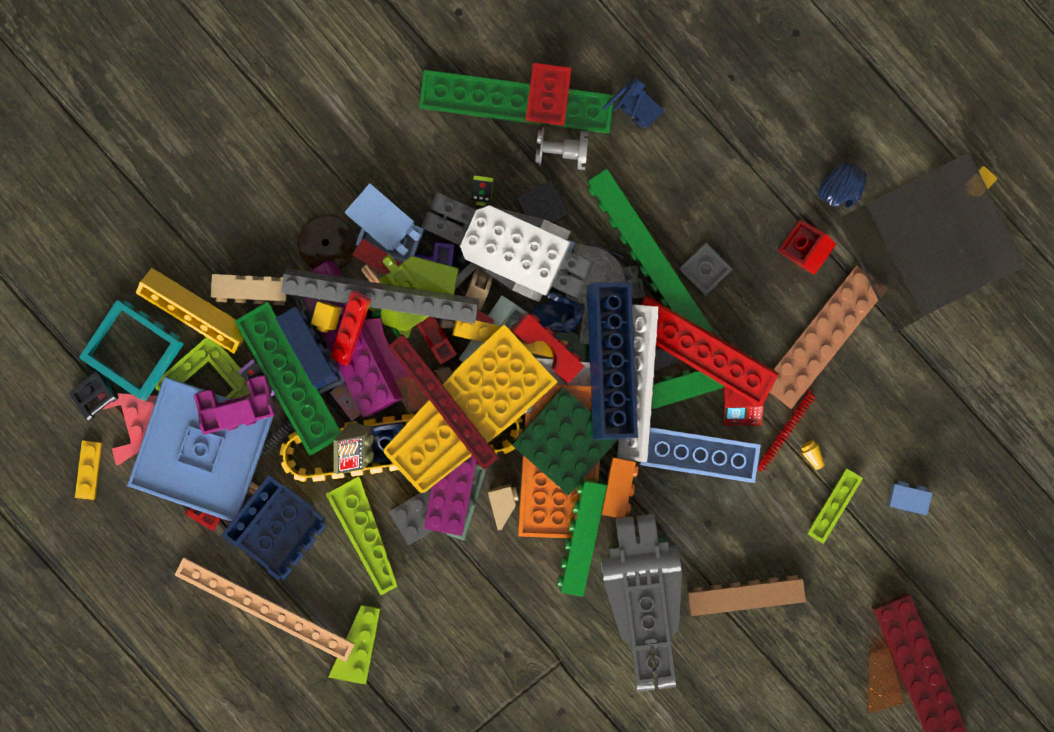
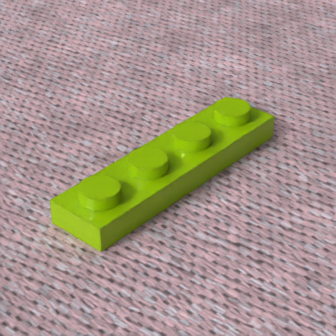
(834, 505)

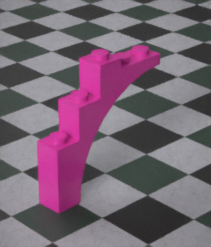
(395, 367)

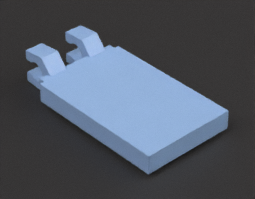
(382, 219)

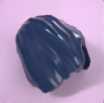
(843, 185)
(559, 313)

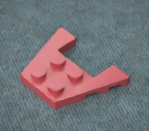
(137, 416)

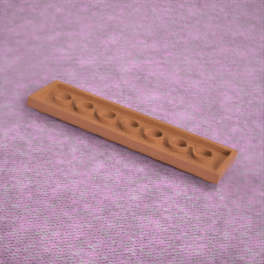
(823, 337)

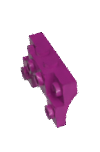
(236, 411)

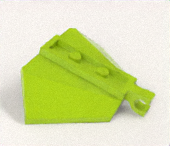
(416, 274)

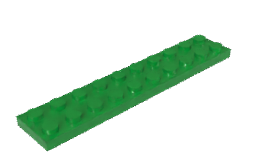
(508, 101)

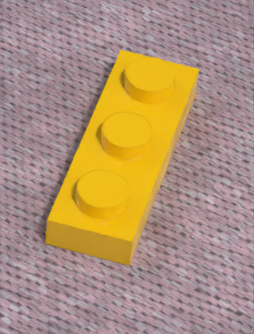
(88, 470)

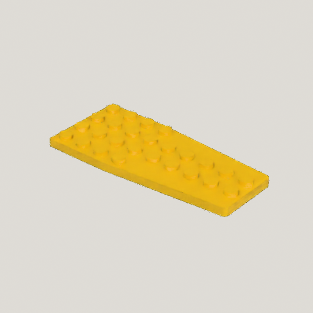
(493, 392)

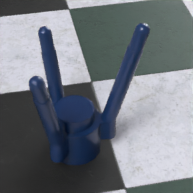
(633, 88)

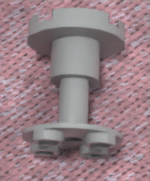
(570, 148)

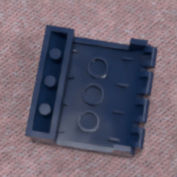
(275, 527)

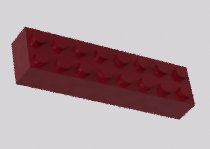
(918, 665)

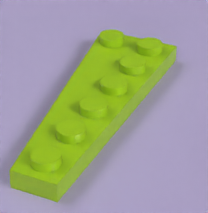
(360, 525)

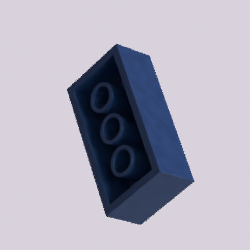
(307, 349)

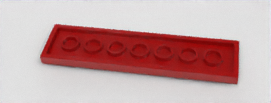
(712, 355)

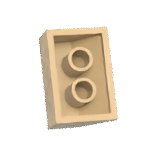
(503, 502)

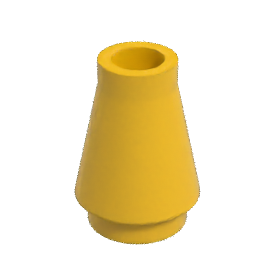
(813, 454)

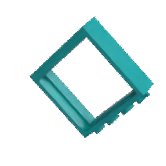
(175, 346)

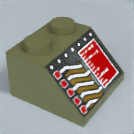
(353, 448)

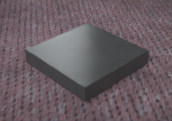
(705, 268)

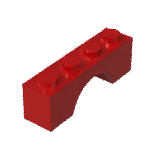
(437, 340)
(564, 363)

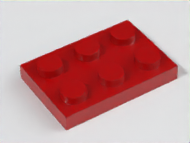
(548, 94)

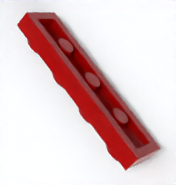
(350, 327)

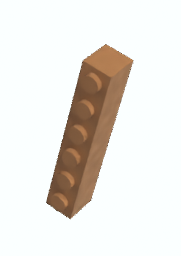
(746, 596)

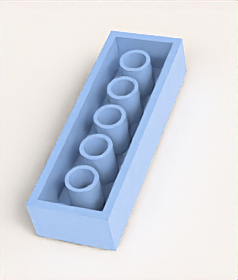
(702, 455)

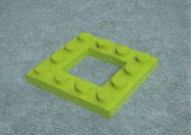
(214, 353)

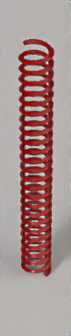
(768, 454)

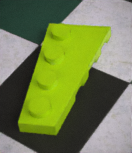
(363, 635)

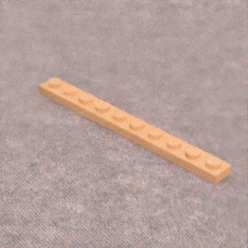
(264, 609)

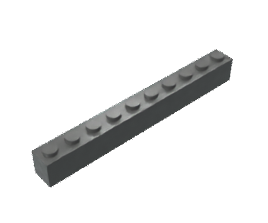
(382, 295)

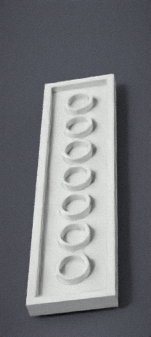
(644, 352)

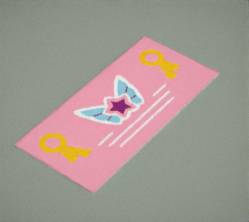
(346, 401)

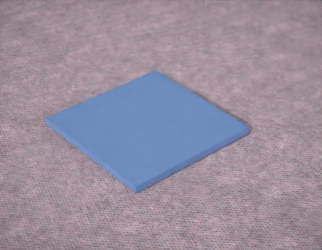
(194, 468)

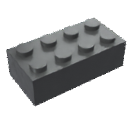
(412, 514)

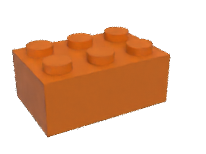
(619, 487)

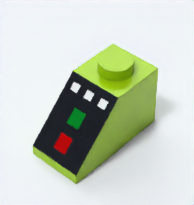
(482, 190)

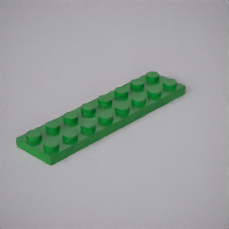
(288, 379)

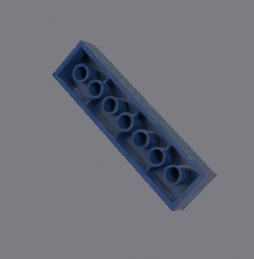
(612, 361)

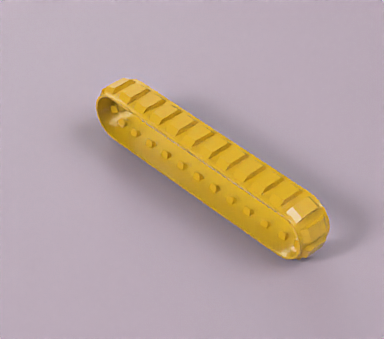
(376, 467)

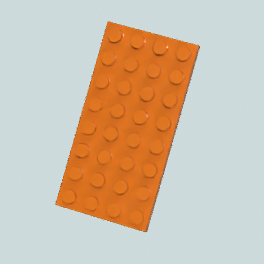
(544, 505)

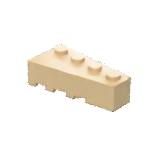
(248, 288)

